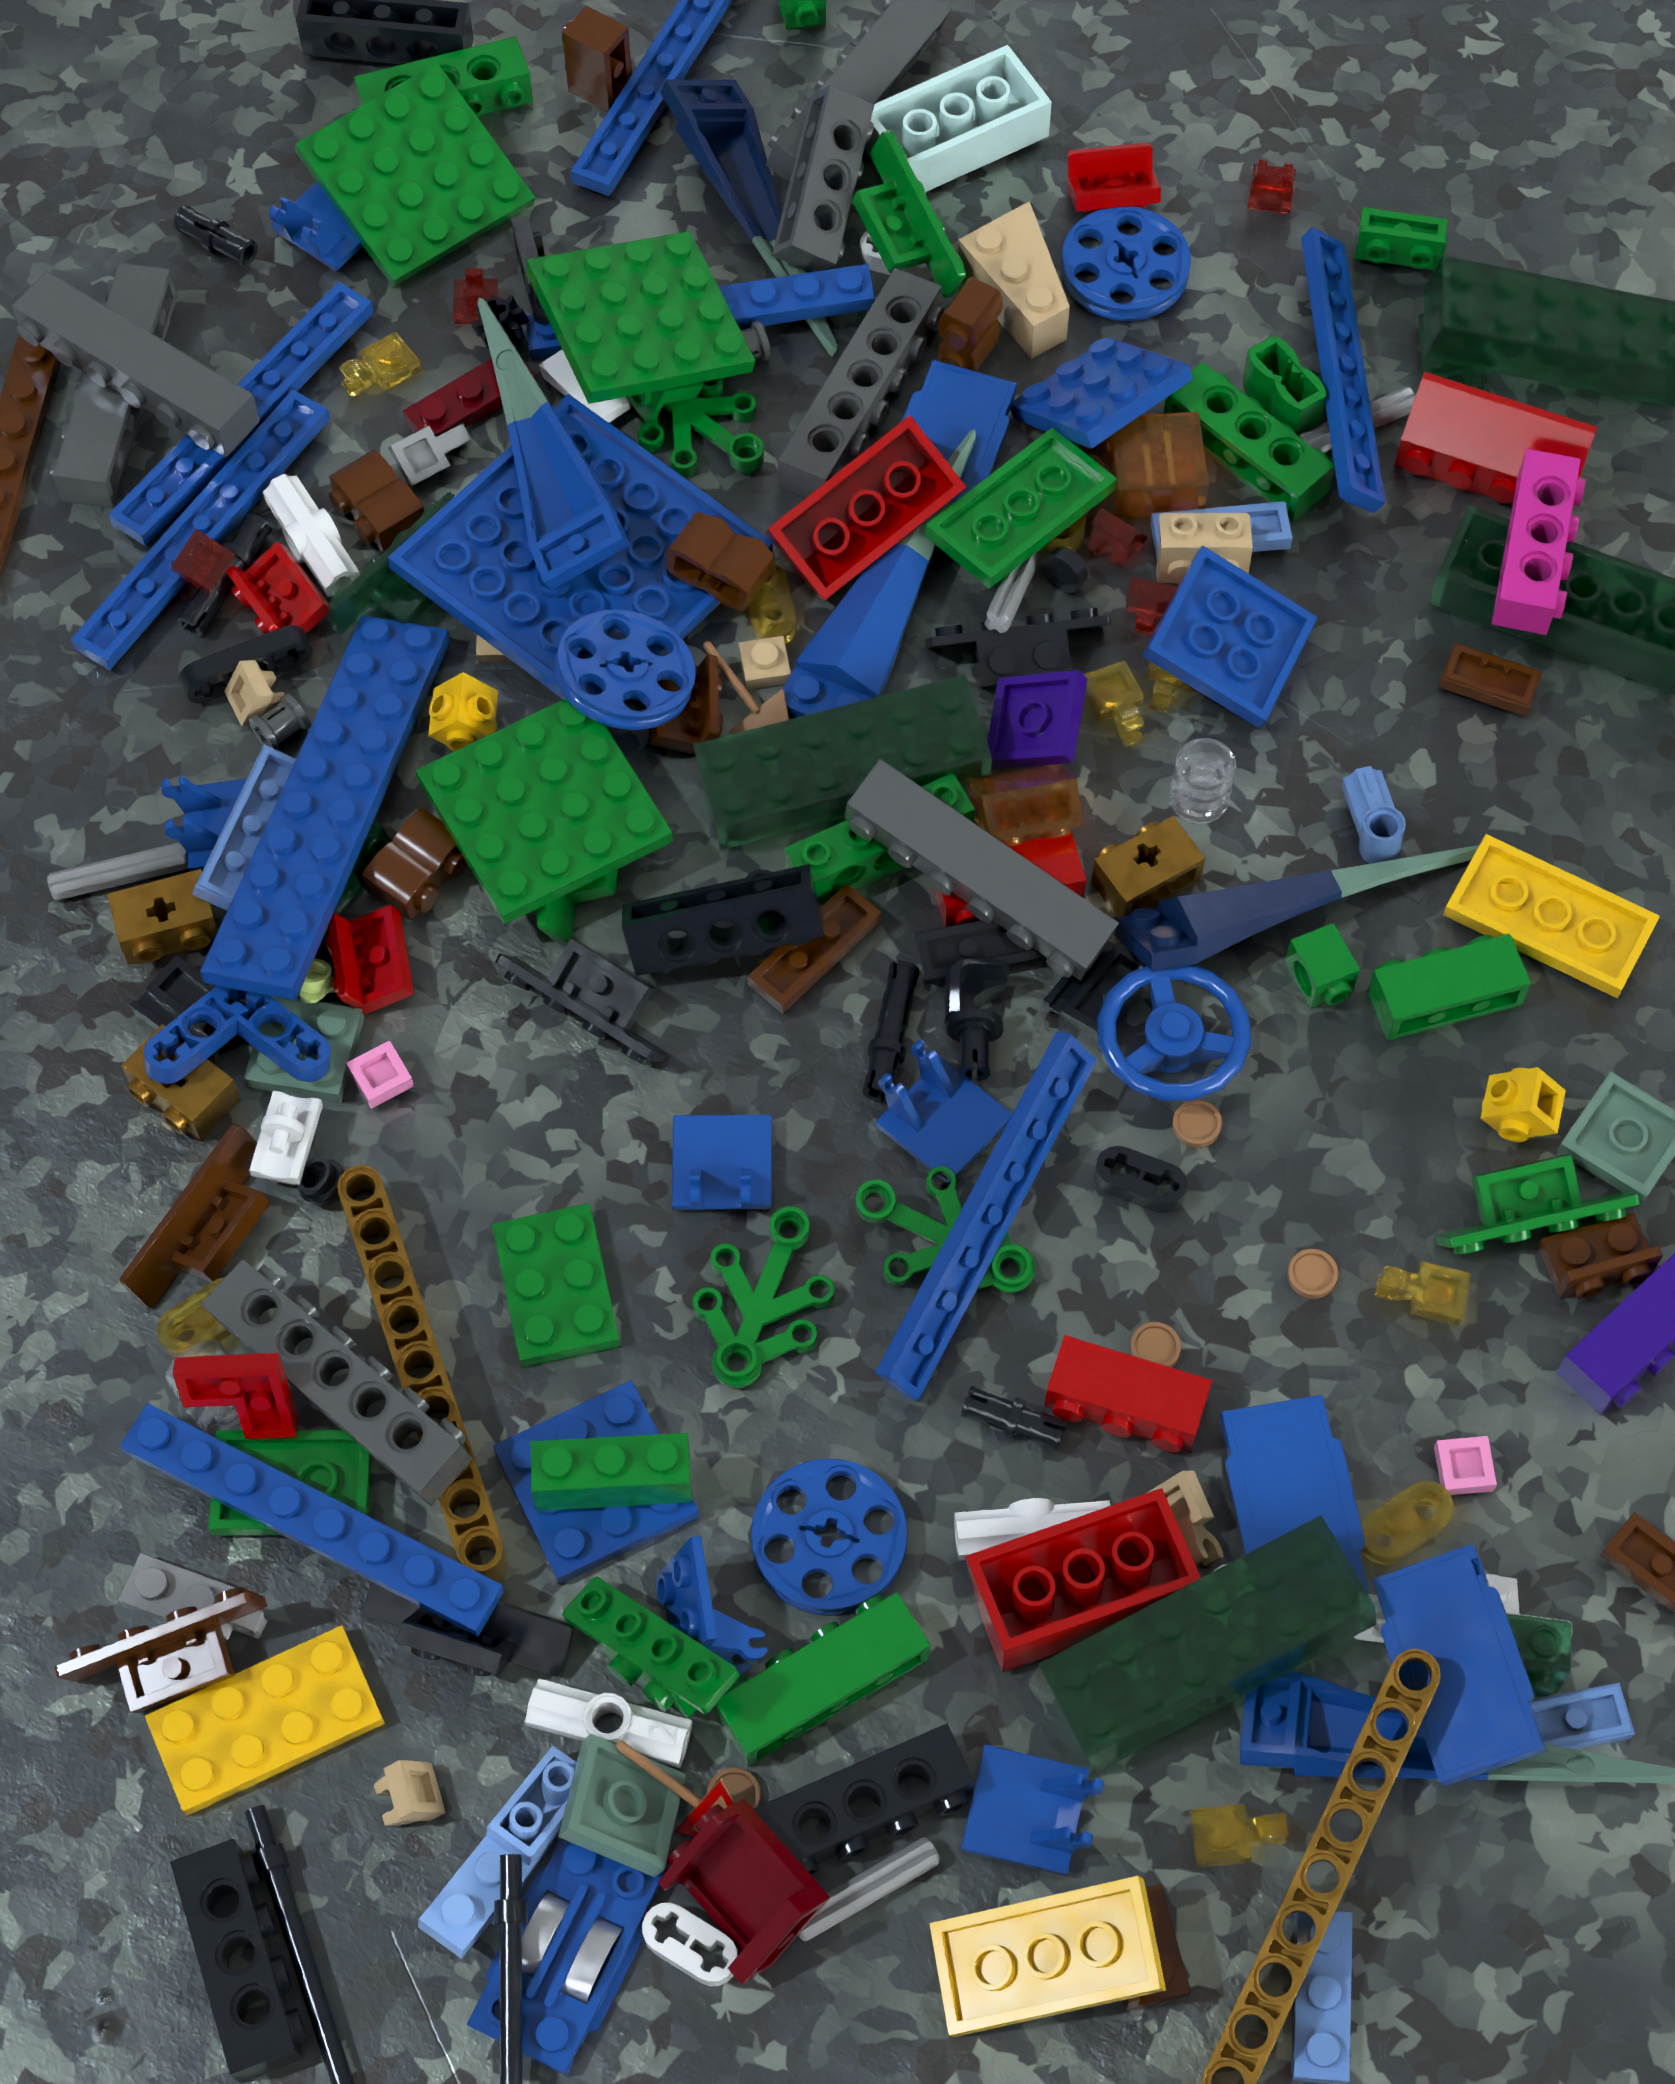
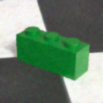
(1448, 986)
(611, 1471)

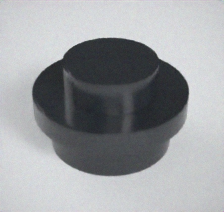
(320, 1181)

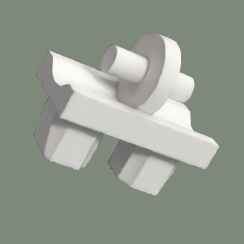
(285, 1138)

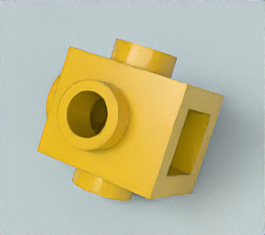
(462, 711)
(1523, 1104)

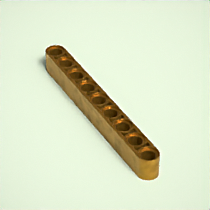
(415, 1349)
(1326, 1848)

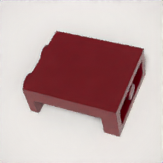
(746, 1885)

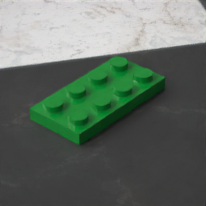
(1020, 507)

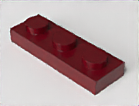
(459, 401)

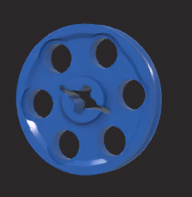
(1119, 277)
(608, 670)
(822, 1511)

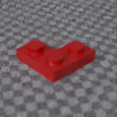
(249, 1382)

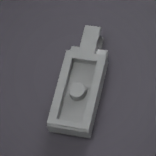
(161, 1588)

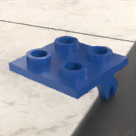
(316, 227)
(205, 815)
(941, 1115)
(722, 1162)
(688, 1607)
(1028, 1810)

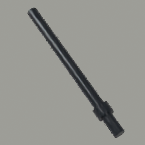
(272, 1863)
(511, 1913)

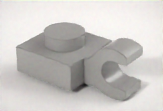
(424, 454)

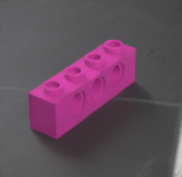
(1543, 513)

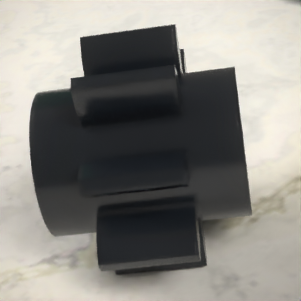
(508, 315)

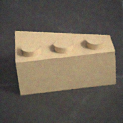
(1017, 262)

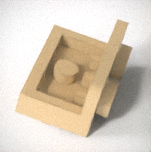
(1185, 533)

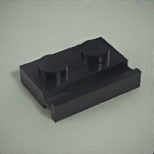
(173, 993)
(1081, 1000)

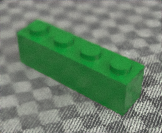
(822, 1677)

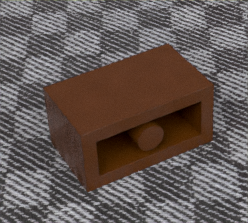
(596, 57)

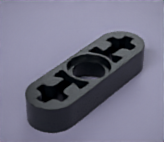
(273, 652)

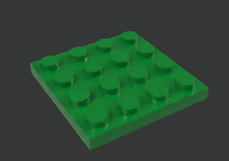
(414, 174)
(639, 316)
(543, 808)

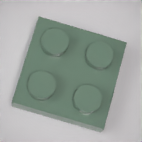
(337, 1025)
(1623, 1137)
(620, 1808)

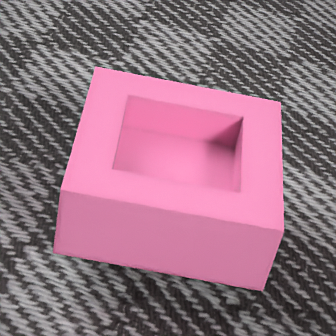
(380, 1074)
(1465, 1465)

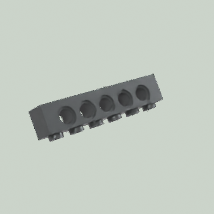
(862, 383)
(424, 1468)

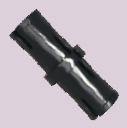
(195, 225)
(1014, 1418)

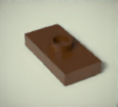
(1490, 679)

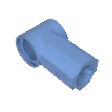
(1374, 814)

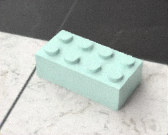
(965, 117)

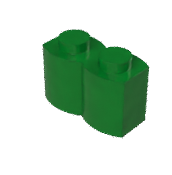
(1283, 386)

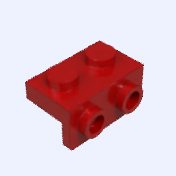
(1112, 177)
(279, 591)
(370, 959)

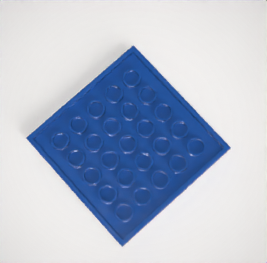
(481, 570)

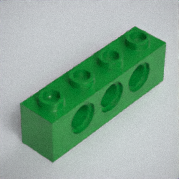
(485, 75)
(1253, 442)
(844, 857)

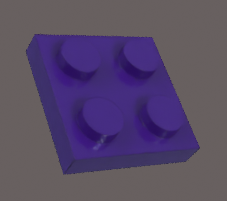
(1036, 719)

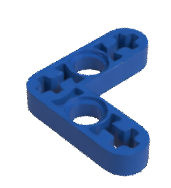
(235, 1020)

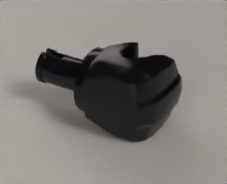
(967, 988)

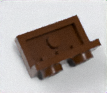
(700, 717)

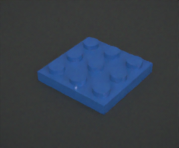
(1100, 391)
(1230, 636)
(589, 1536)

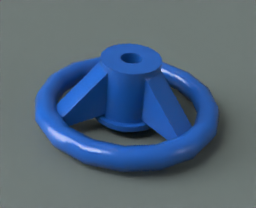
(1174, 1034)

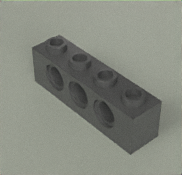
(798, 236)

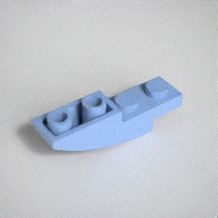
(523, 1826)

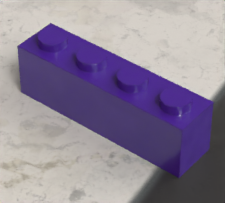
(1625, 1344)

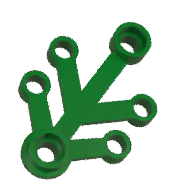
(694, 414)
(938, 1232)
(760, 1306)

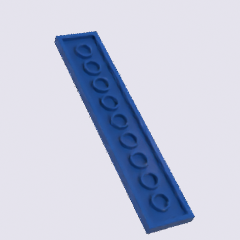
(326, 809)

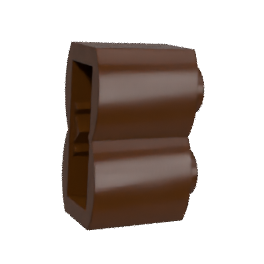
(970, 325)
(374, 499)
(720, 560)
(414, 865)

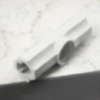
(310, 534)
(992, 1527)
(575, 1713)

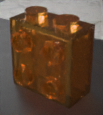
(1158, 465)
(1027, 803)

